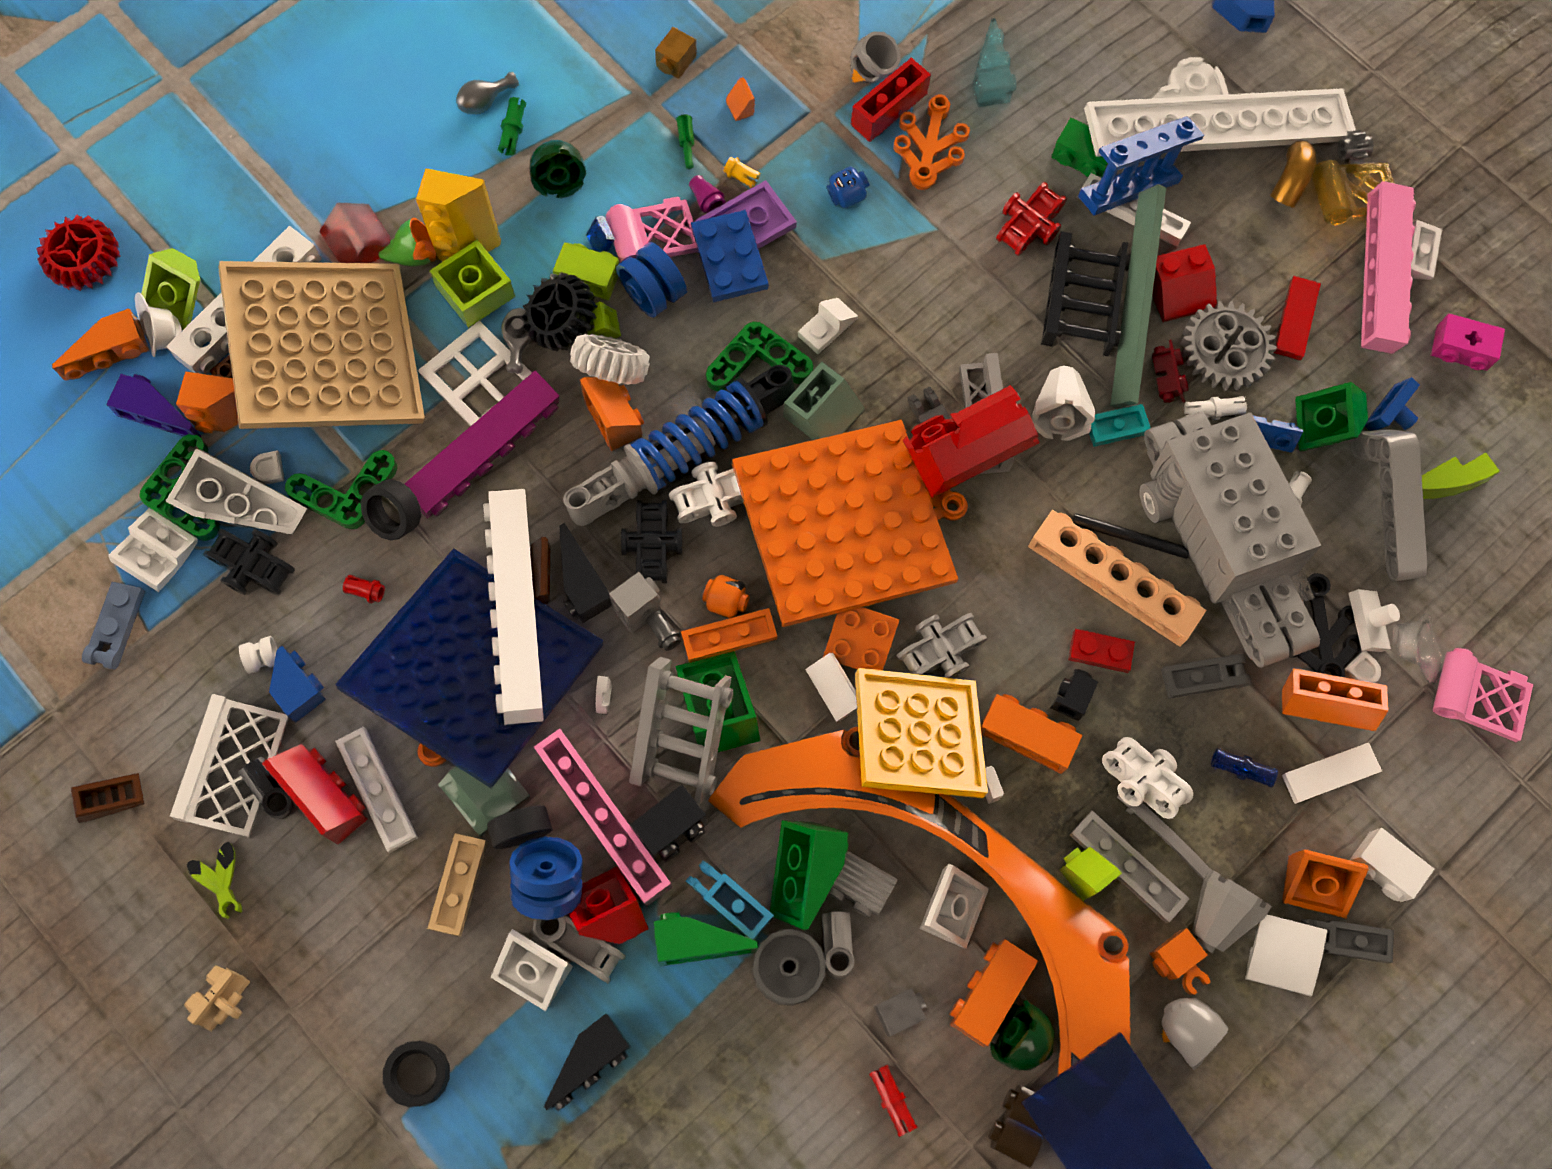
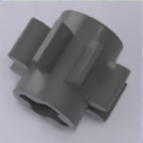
(1355, 147)

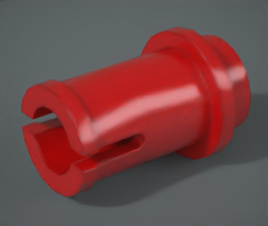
(370, 590)

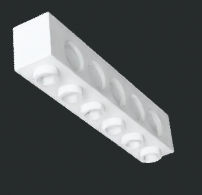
(208, 325)

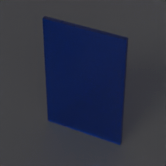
(1112, 1115)

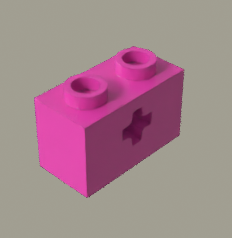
(1467, 342)

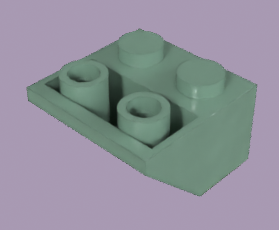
(823, 404)

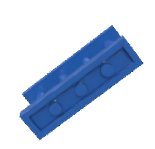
(1128, 153)

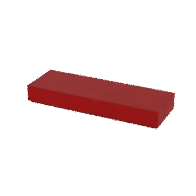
(1297, 318)

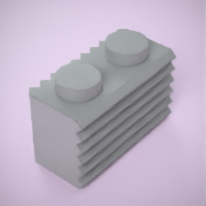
(863, 885)

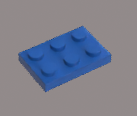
(729, 255)

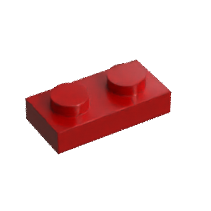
(1101, 650)

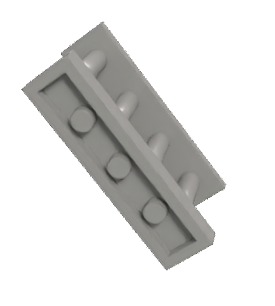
(650, 736)

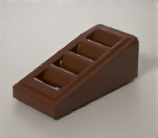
(92, 789)

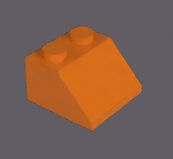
(208, 402)
(611, 411)

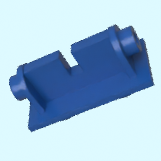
(1279, 434)

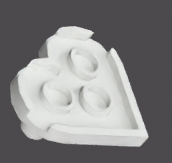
(1193, 78)

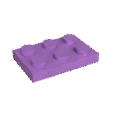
(765, 212)

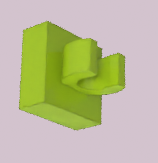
(605, 322)

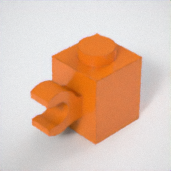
(1179, 957)

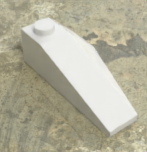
(225, 494)

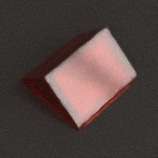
(354, 233)

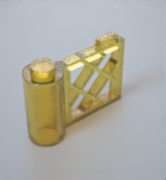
(1337, 192)

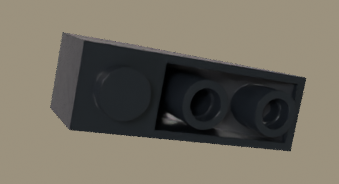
(593, 1050)

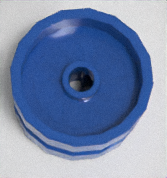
(651, 279)
(546, 878)

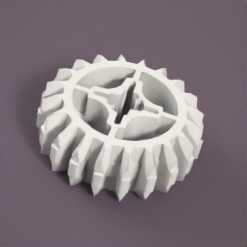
(609, 359)

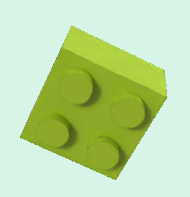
(472, 283)

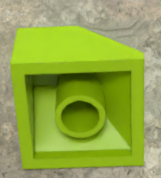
(172, 284)

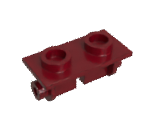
(1173, 383)

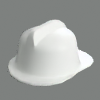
(157, 324)

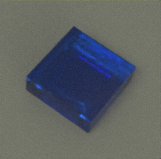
(600, 235)

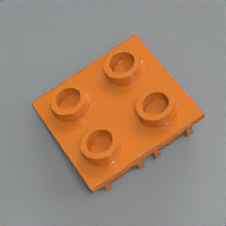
(862, 638)

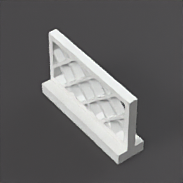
(203, 756)

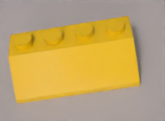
(456, 212)

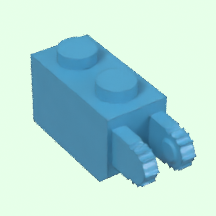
(732, 903)

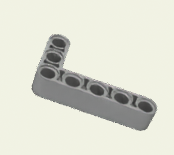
(1400, 498)

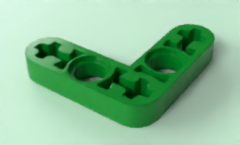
(752, 349)
(342, 502)
(164, 508)

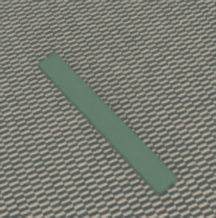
(1138, 297)

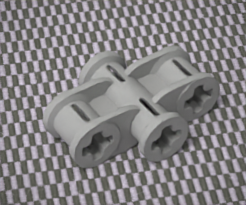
(942, 646)

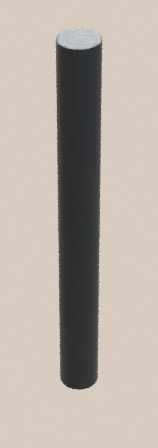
(1130, 536)

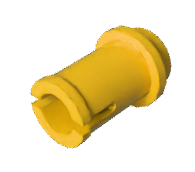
(740, 171)

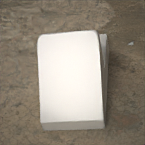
(827, 325)

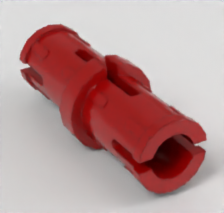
(893, 1100)

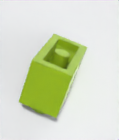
(1088, 871)

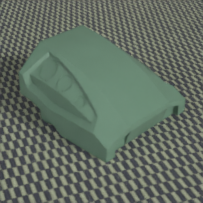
(478, 801)

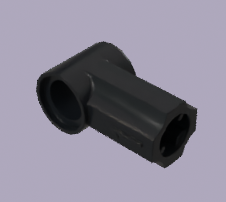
(265, 787)

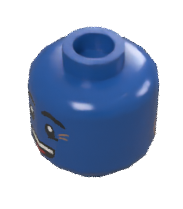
(847, 187)

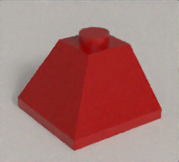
(608, 909)

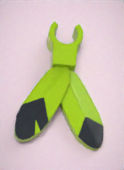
(220, 879)

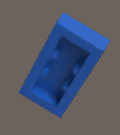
(1394, 407)

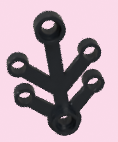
(1328, 636)

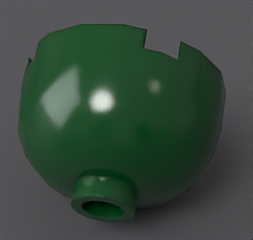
(557, 169)
(1024, 1038)

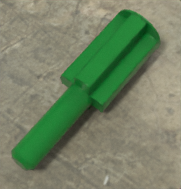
(686, 138)

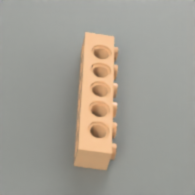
(1121, 593)

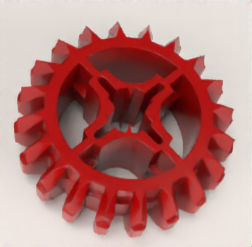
(78, 252)

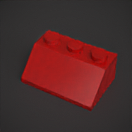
(317, 792)

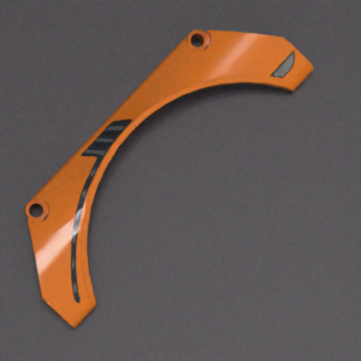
(820, 773)

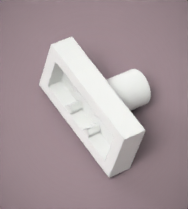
(1371, 619)

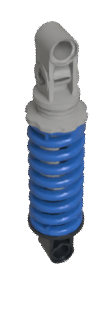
(680, 443)

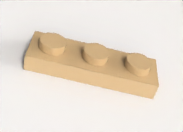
(457, 885)

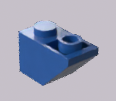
(1246, 14)
(292, 687)

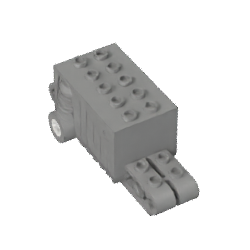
(1237, 527)

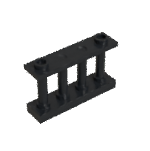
(1059, 302)

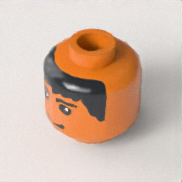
(725, 596)

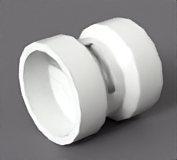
(258, 654)

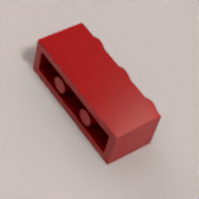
(890, 99)

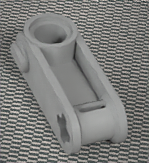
(582, 950)

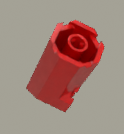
(971, 441)

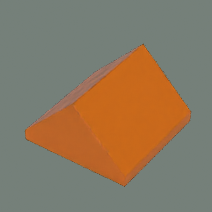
(1322, 882)

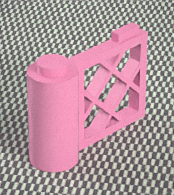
(631, 231)
(1461, 684)

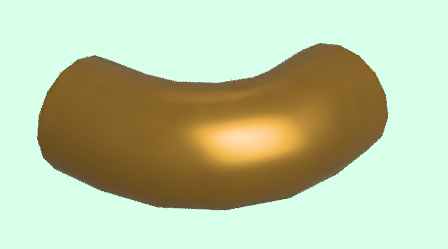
(1296, 175)

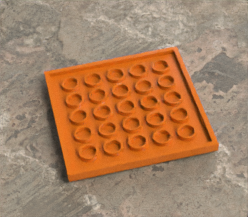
(843, 523)

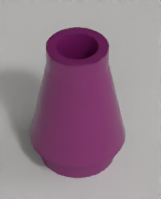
(706, 194)

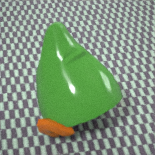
(410, 245)

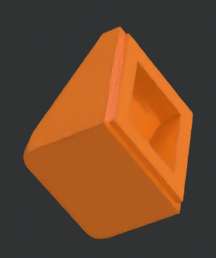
(741, 100)

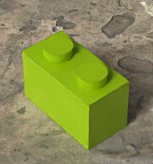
(592, 267)

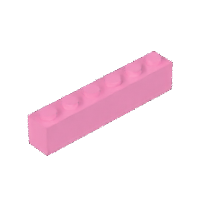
(1388, 268)
(603, 817)

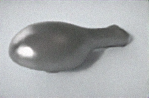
(479, 95)
(515, 337)

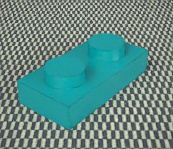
(1119, 425)

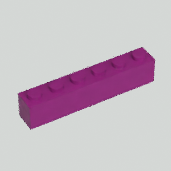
(483, 443)

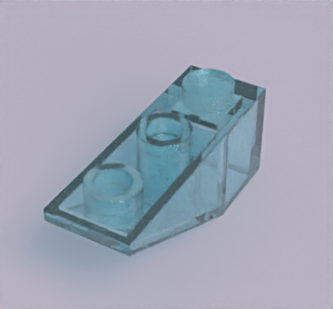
(992, 79)

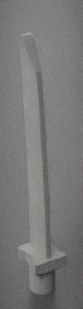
(1169, 837)

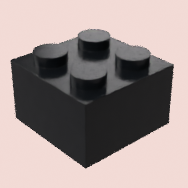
(670, 825)

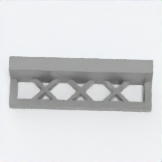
(992, 384)

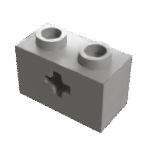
(635, 601)

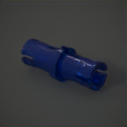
(1244, 767)

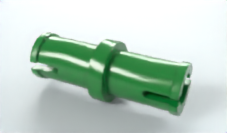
(512, 126)

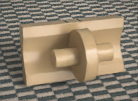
(219, 1001)

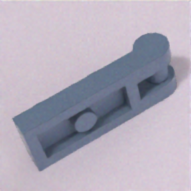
(114, 625)

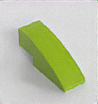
(1454, 478)

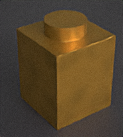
(675, 52)

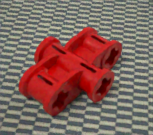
(1031, 218)

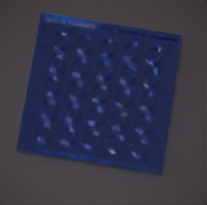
(436, 670)

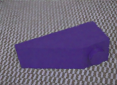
(140, 402)

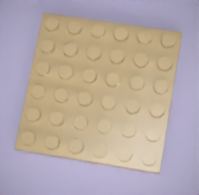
(319, 344)

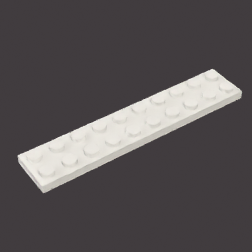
(1229, 119)

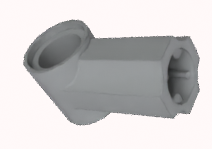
(837, 941)

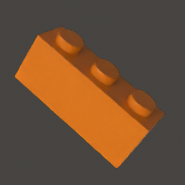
(1334, 699)
(1030, 733)
(992, 992)

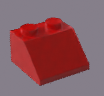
(1184, 282)

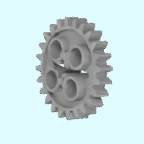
(1250, 360)

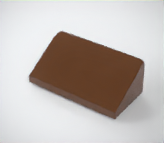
(540, 565)

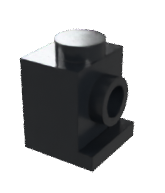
(1075, 694)

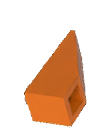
(105, 343)

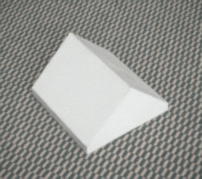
(954, 906)
(530, 970)

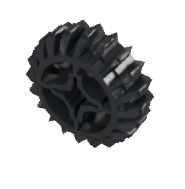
(553, 316)

